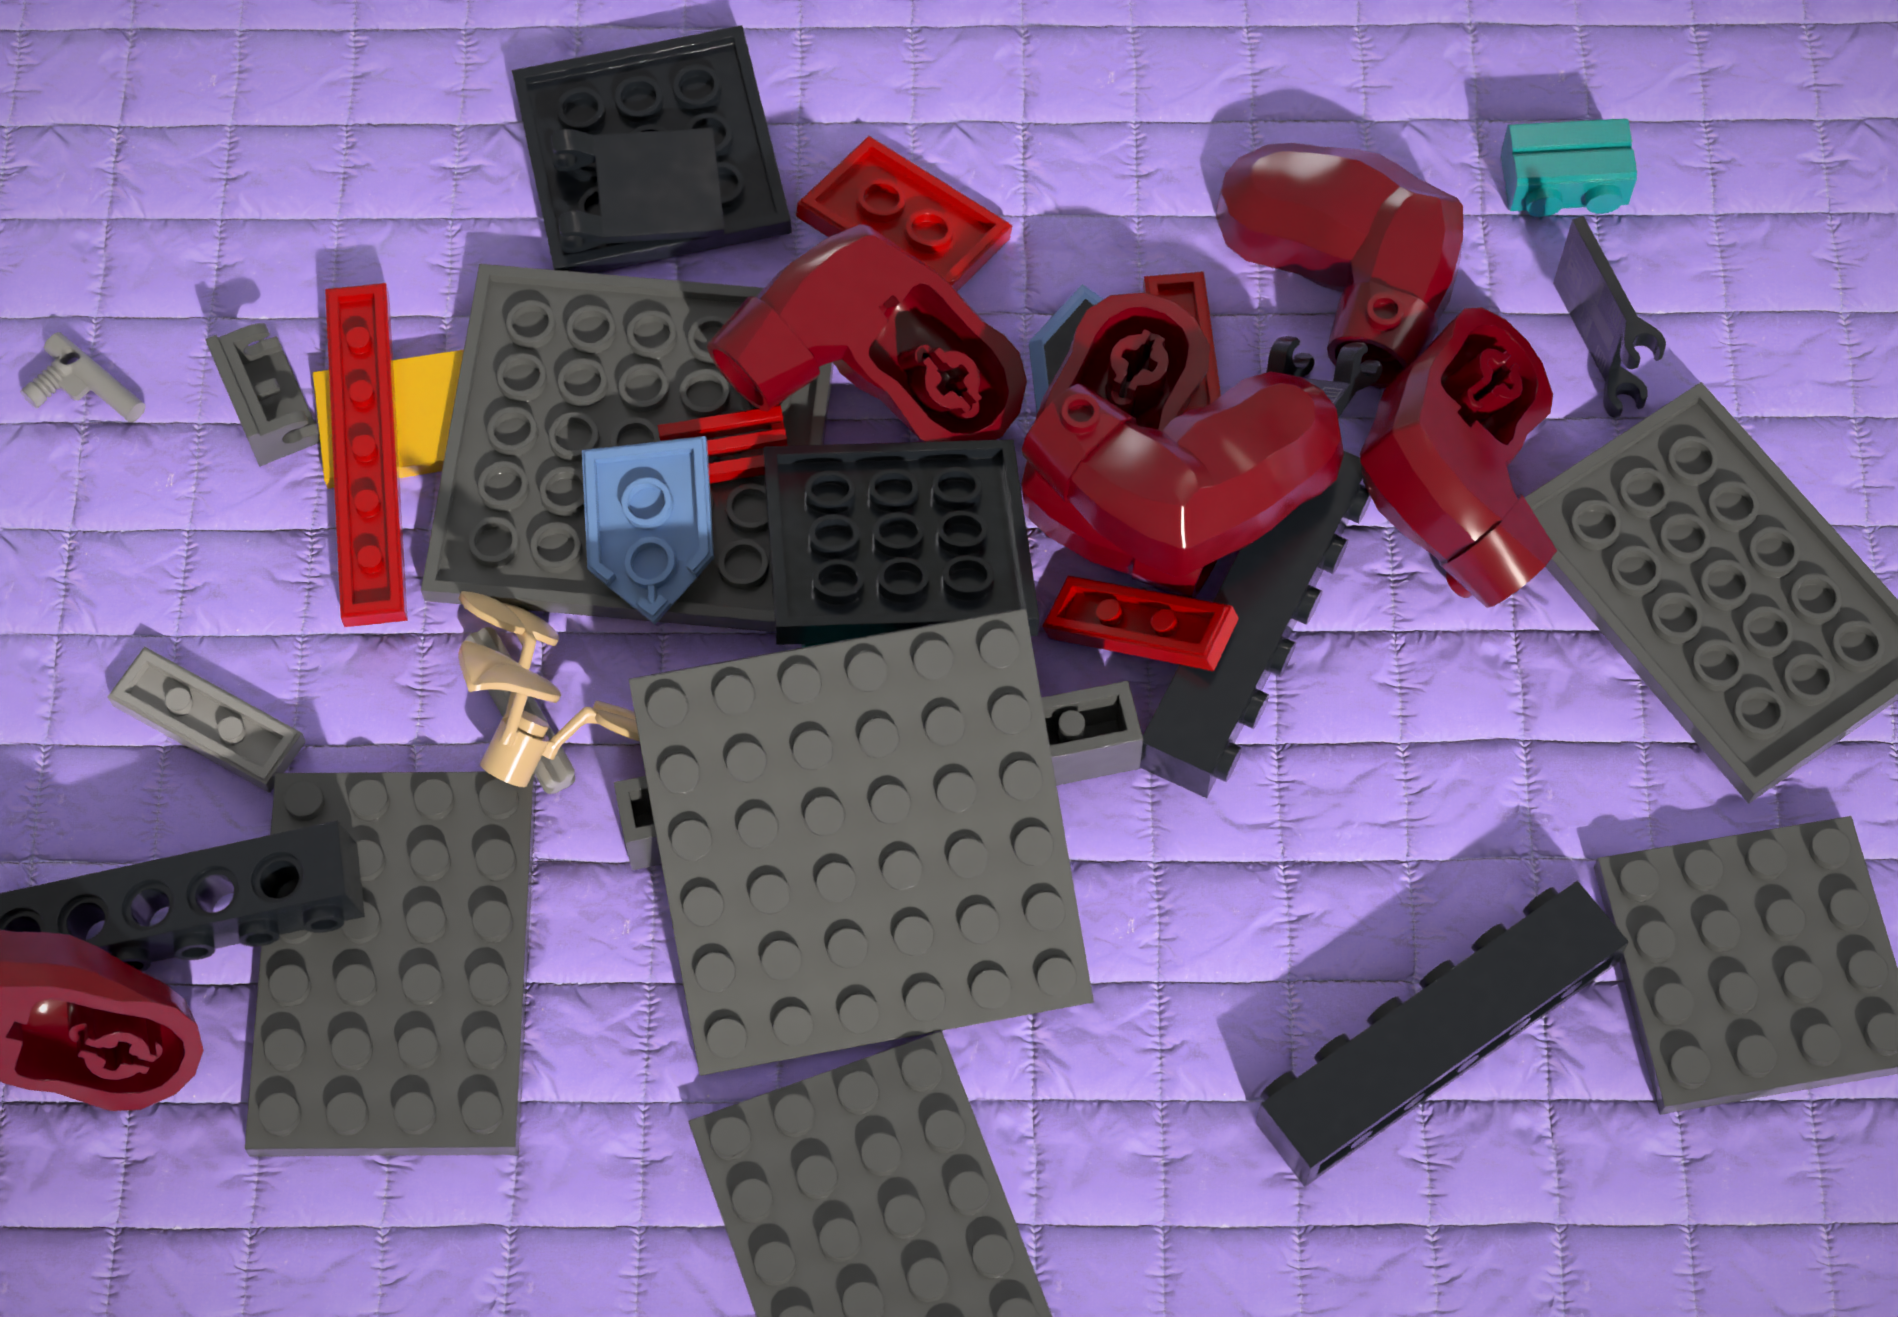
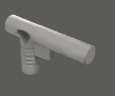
(79, 379)

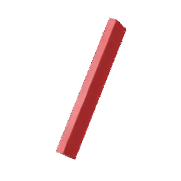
(365, 456)

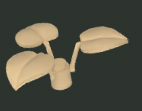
(521, 735)

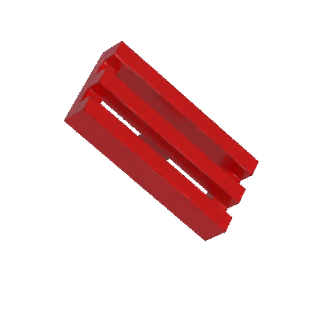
(729, 425)

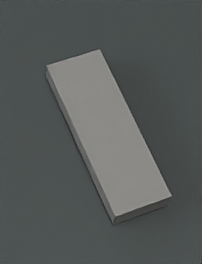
(206, 719)

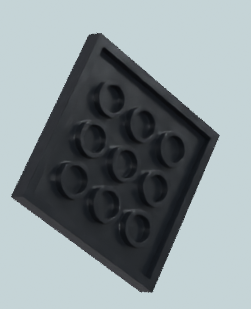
(650, 88)
(894, 537)

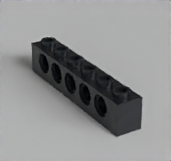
(190, 885)

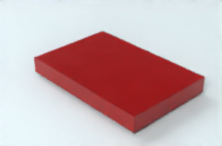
(907, 208)

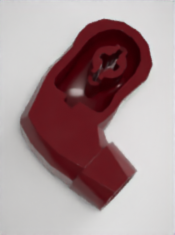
(1355, 229)
(886, 329)
(1149, 363)
(1445, 451)
(1199, 483)
(90, 1024)

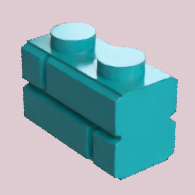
(1568, 166)

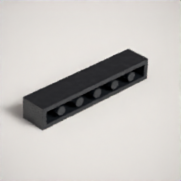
(1270, 591)
(1439, 1031)

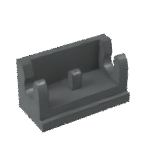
(263, 393)

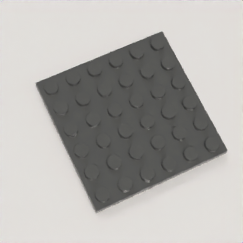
(578, 367)
(861, 840)

